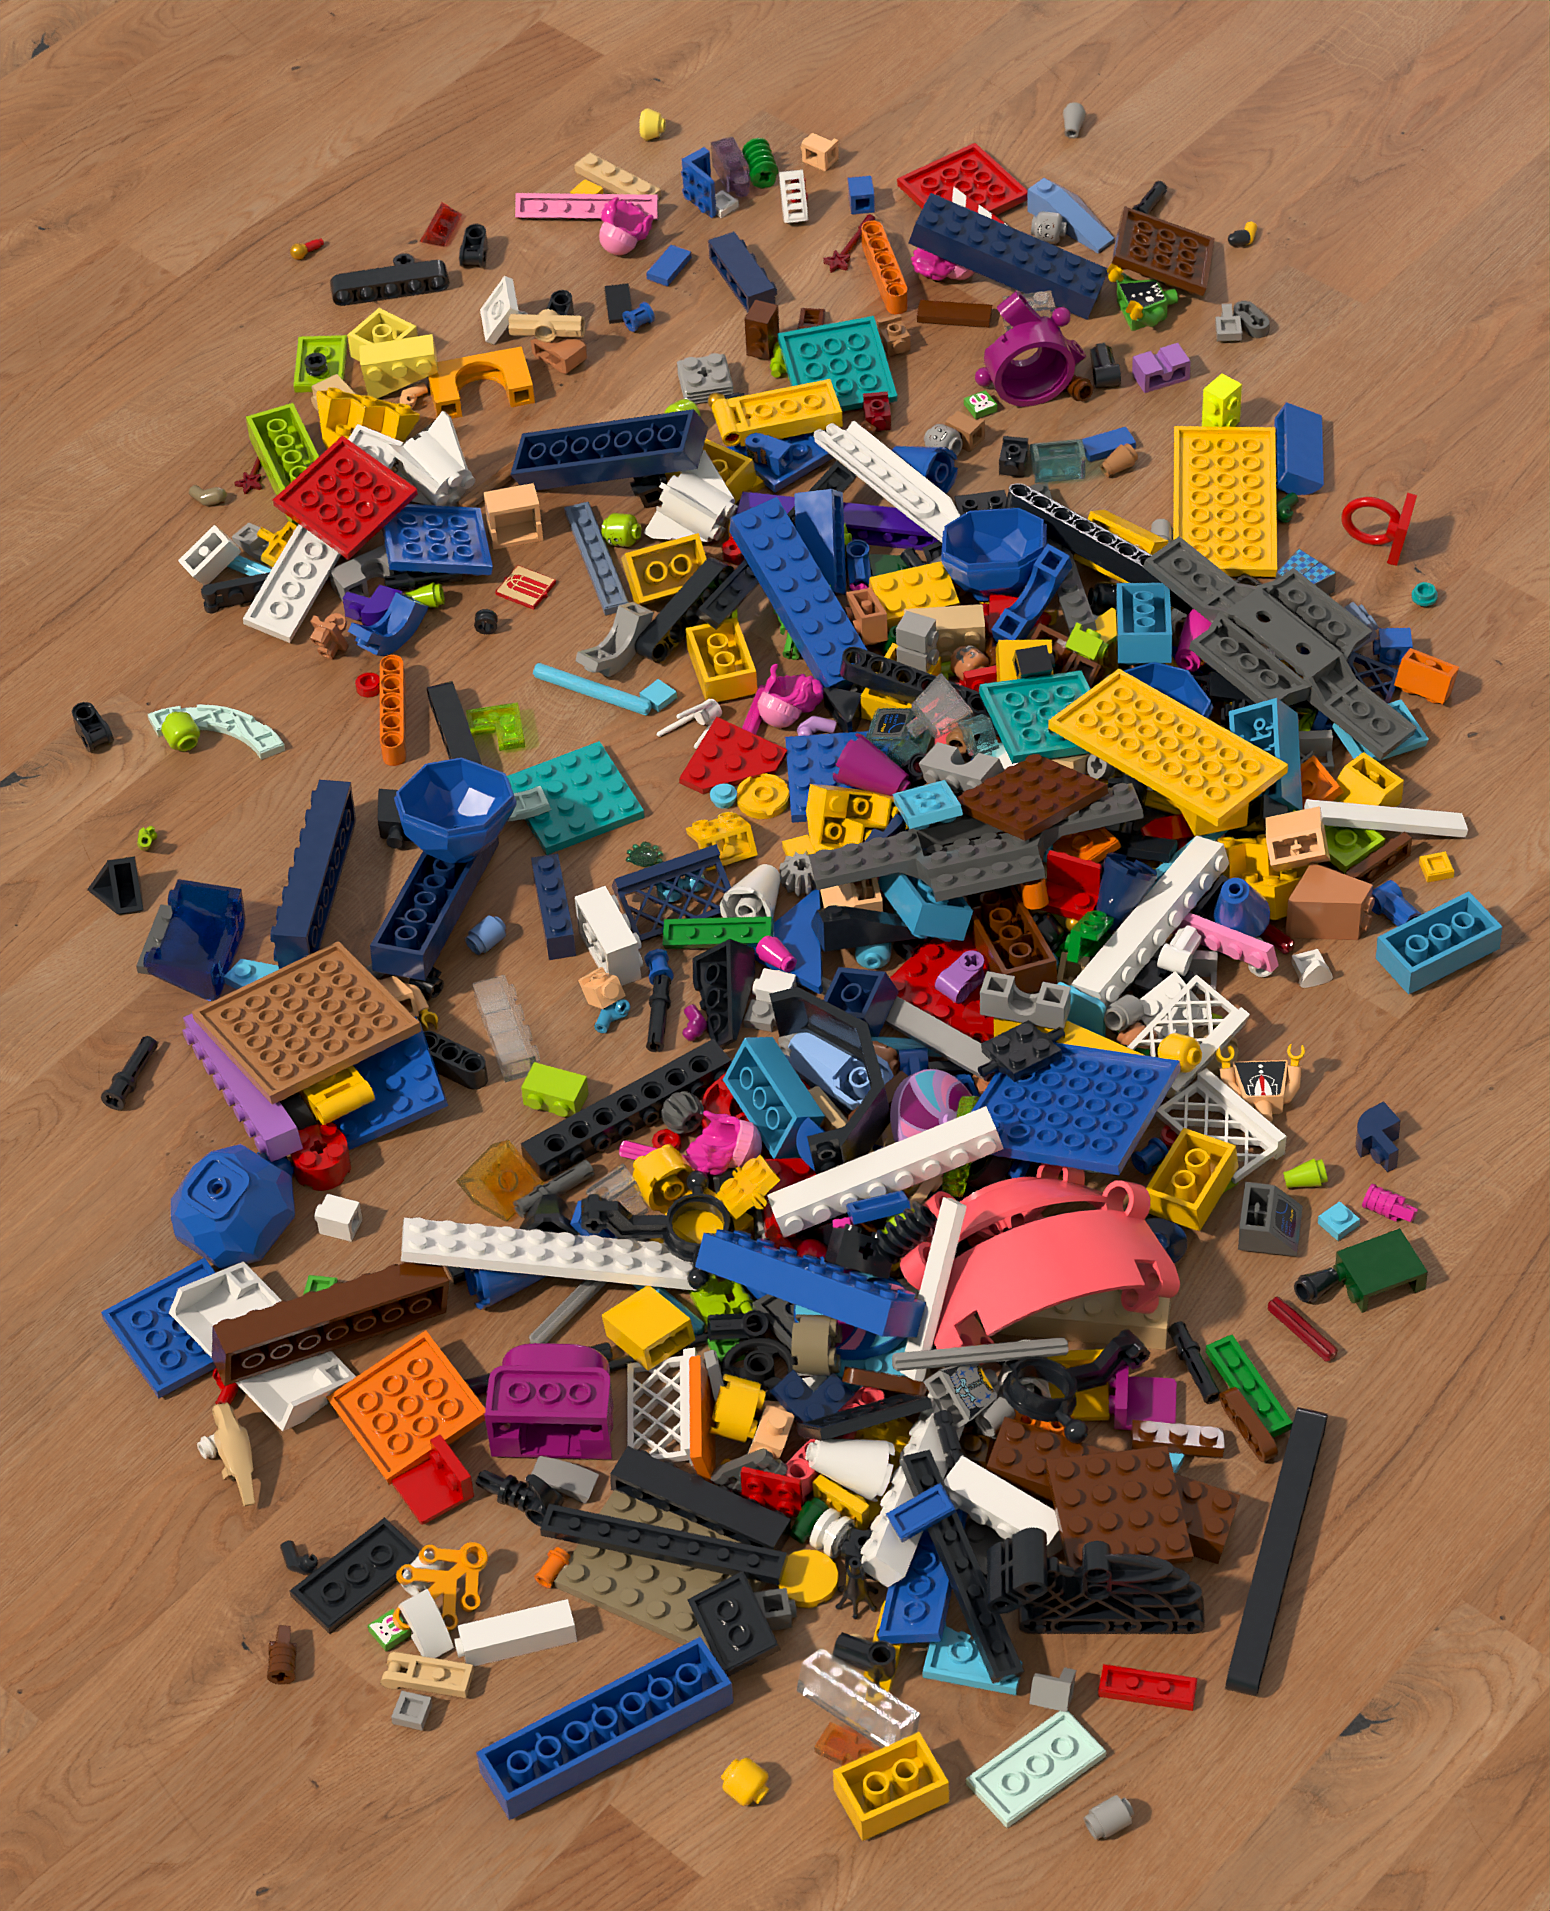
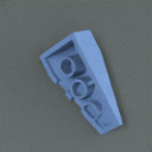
(1081, 222)

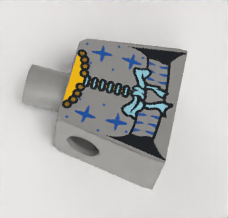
(963, 1391)

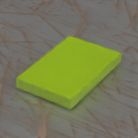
(335, 352)

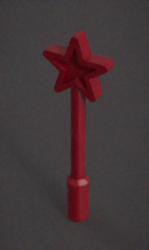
(840, 260)
(250, 481)

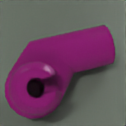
(696, 1024)

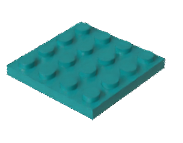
(845, 353)
(1025, 706)
(583, 795)

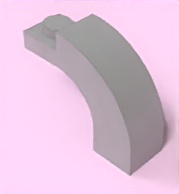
(619, 644)

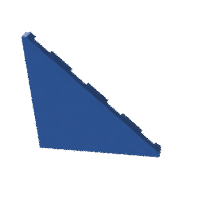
(799, 938)

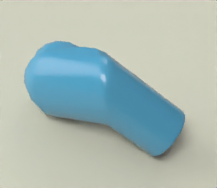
(611, 1013)

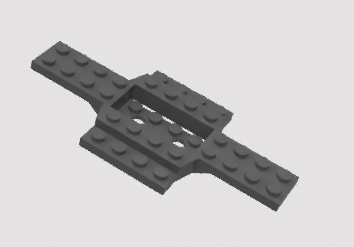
(1298, 618)
(966, 865)

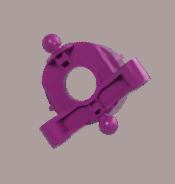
(1046, 371)

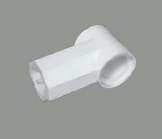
(1179, 953)

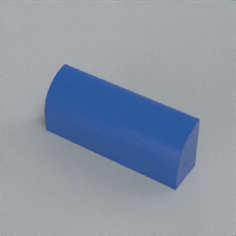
(1298, 450)
(821, 527)

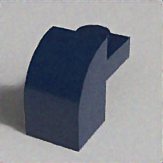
(1376, 1133)

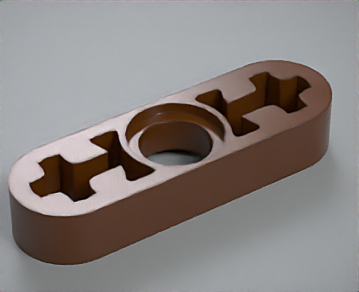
(883, 1381)
(1248, 1424)

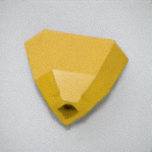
(343, 411)
(845, 815)
(1251, 862)

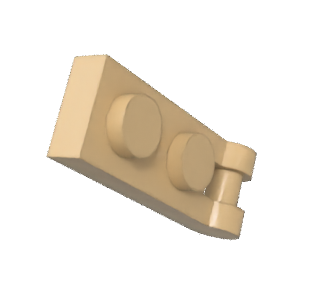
(428, 1674)

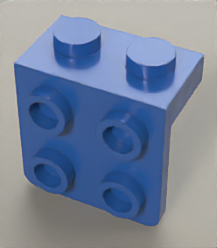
(697, 181)

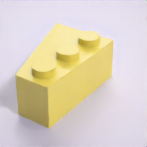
(397, 363)

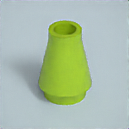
(430, 595)
(1306, 1175)

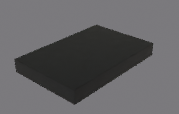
(734, 1624)

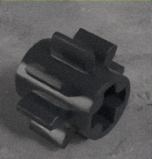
(431, 986)

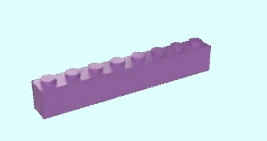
(266, 1122)

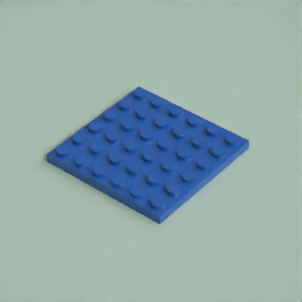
(1080, 1108)

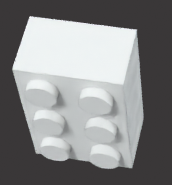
(608, 935)

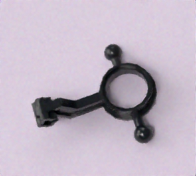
(603, 1214)
(1120, 1351)

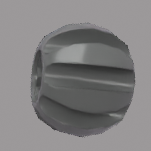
(682, 1112)

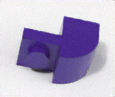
(369, 609)

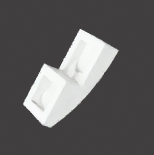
(427, 1625)

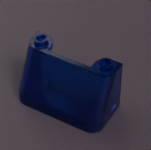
(199, 938)

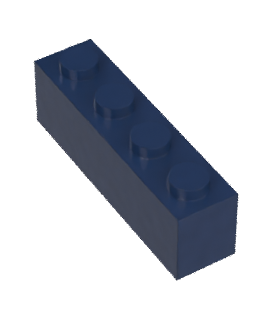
(741, 270)
(553, 906)

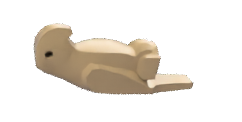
(234, 1450)

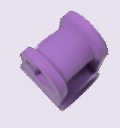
(961, 977)

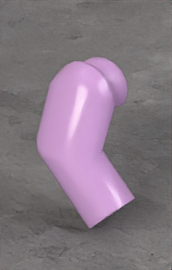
(816, 724)

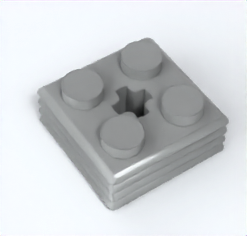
(704, 377)

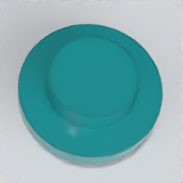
(1424, 594)

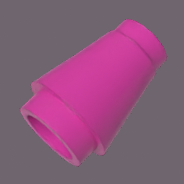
(775, 953)

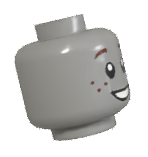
(1048, 227)
(943, 436)

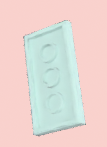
(1035, 1767)

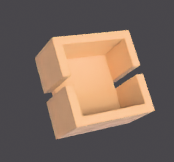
(513, 516)

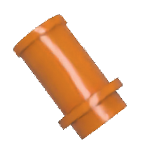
(552, 1567)

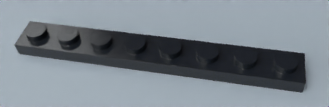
(663, 1544)
(964, 1575)

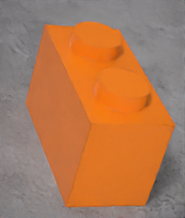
(1426, 676)

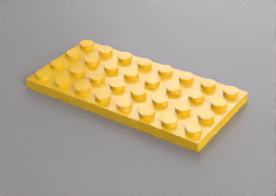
(1227, 496)
(1168, 747)

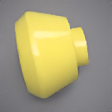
(651, 124)

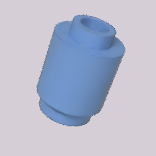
(486, 934)

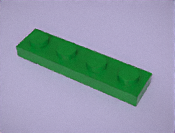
(713, 931)
(1240, 1373)

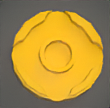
(763, 796)
(809, 1578)

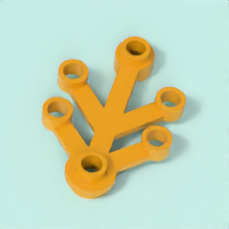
(446, 1581)

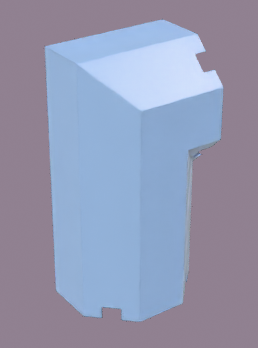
(832, 1070)

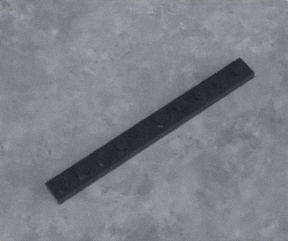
(742, 579)

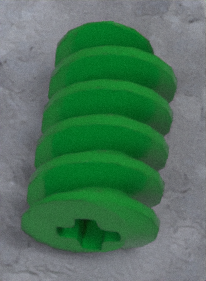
(761, 163)

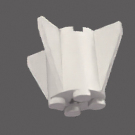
(434, 464)
(693, 504)

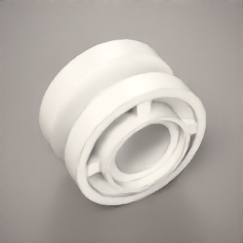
(831, 1532)

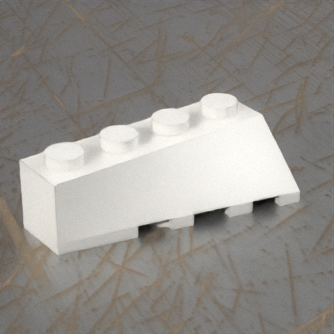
(999, 1504)

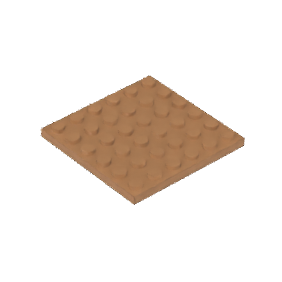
(306, 1022)

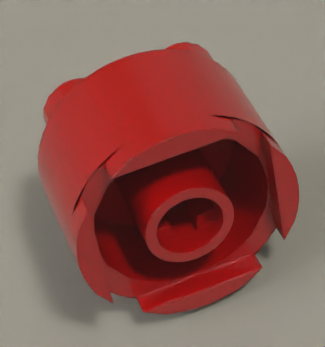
(323, 1158)

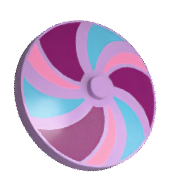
(925, 1102)

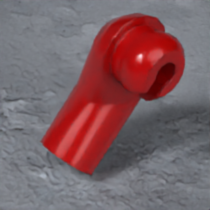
(227, 1392)

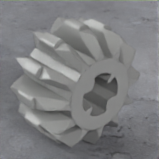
(797, 874)

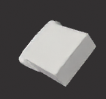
(1311, 968)

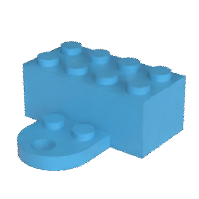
(1274, 729)

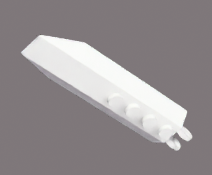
(889, 476)

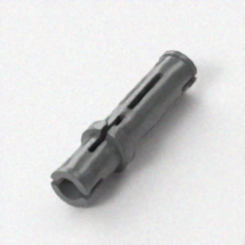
(557, 1186)

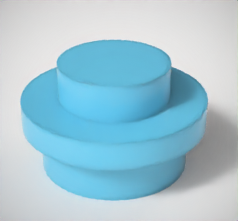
(723, 795)

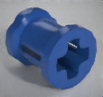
(638, 316)
(658, 964)
(1149, 1156)

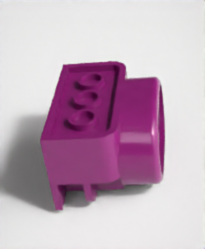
(550, 1403)

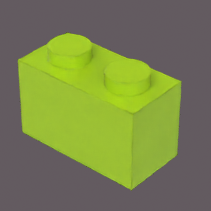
(554, 1090)

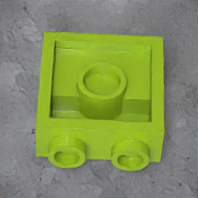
(1351, 845)

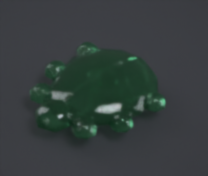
(644, 855)

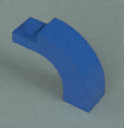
(393, 628)

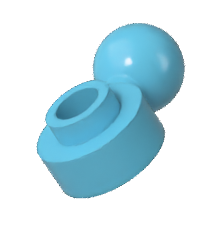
(686, 883)

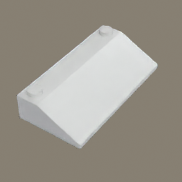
(284, 1394)

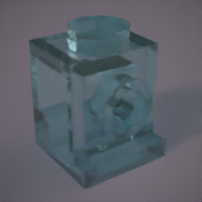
(987, 741)

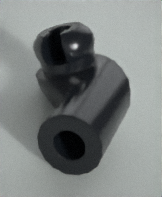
(294, 1562)

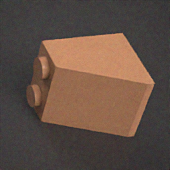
(1329, 906)

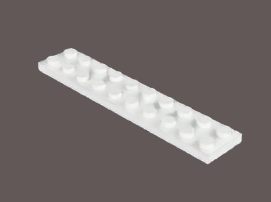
(305, 563)
(542, 1253)

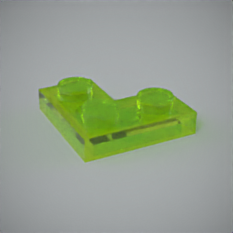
(501, 719)

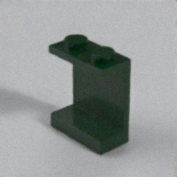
(1379, 1266)

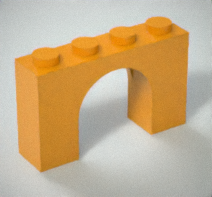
(502, 366)

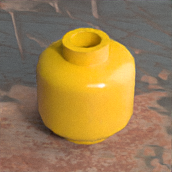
(1181, 1048)
(745, 1781)

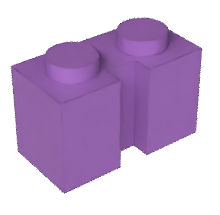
(1161, 369)

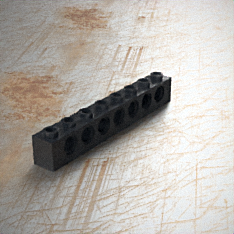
(623, 1111)

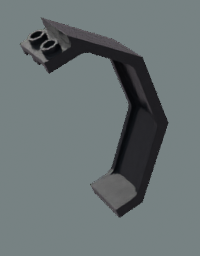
(803, 1012)

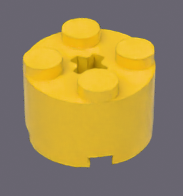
(662, 1177)
(736, 1408)

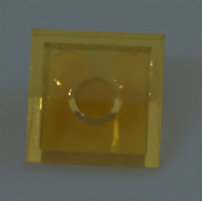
(499, 1179)

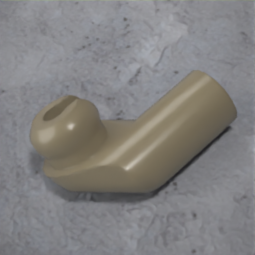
(209, 496)

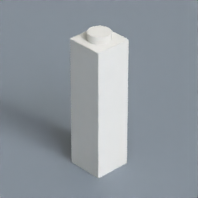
(516, 1633)

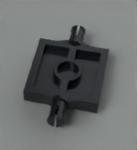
(1021, 1051)

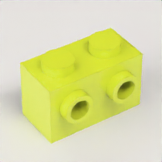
(1222, 402)

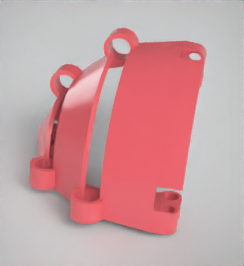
(1044, 1258)

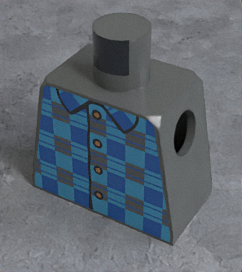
(1312, 569)

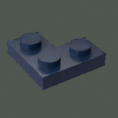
(809, 1404)

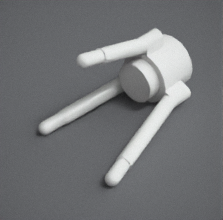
(703, 713)

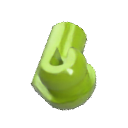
(145, 837)

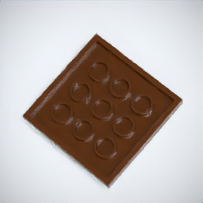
(1163, 251)
(1031, 796)
(1119, 1500)

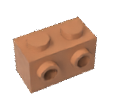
(867, 616)

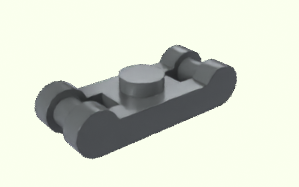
(758, 1460)

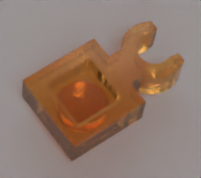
(841, 1744)

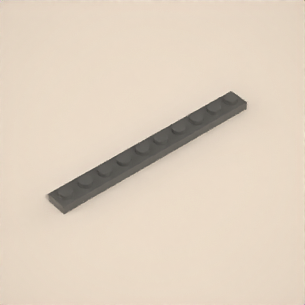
(1071, 591)

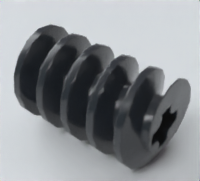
(907, 1233)

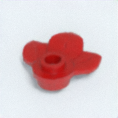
(973, 1023)

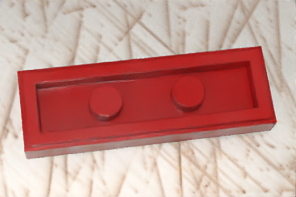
(1147, 1687)

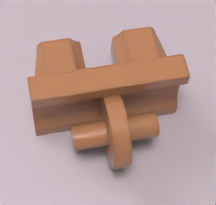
(329, 635)

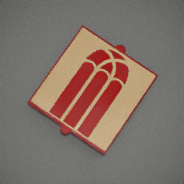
(525, 587)

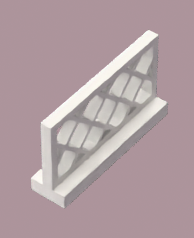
(1219, 1037)
(1240, 1116)
(682, 1402)

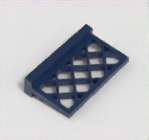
(1373, 668)
(665, 872)

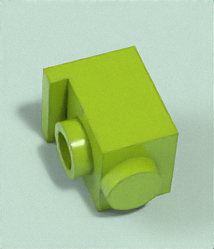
(1086, 643)

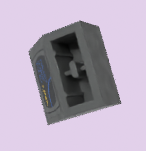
(1269, 1220)

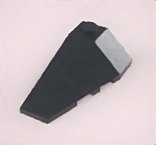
(856, 927)
(724, 982)

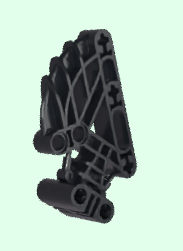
(1097, 1598)

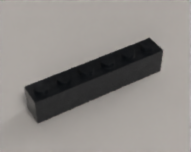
(699, 1501)

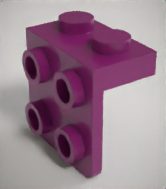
(1141, 1399)

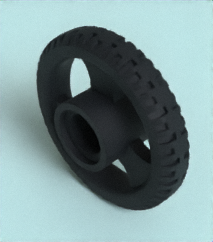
(759, 1360)

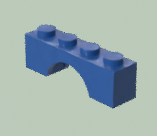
(1044, 582)

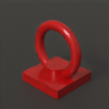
(1396, 528)

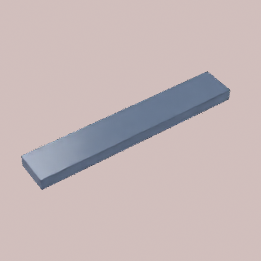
(596, 557)

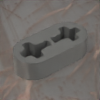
(1252, 319)

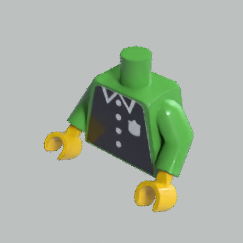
(1141, 300)

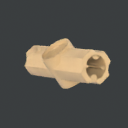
(546, 325)

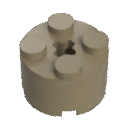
(815, 1345)

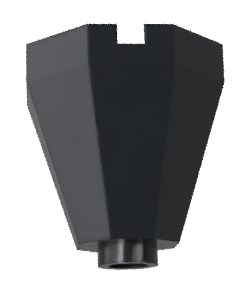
(549, 1215)

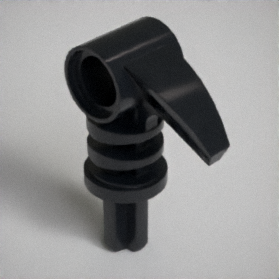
(530, 1500)

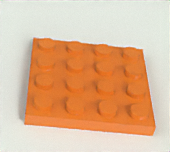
(405, 1404)

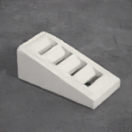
(799, 216)

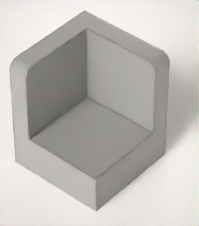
(1053, 1691)

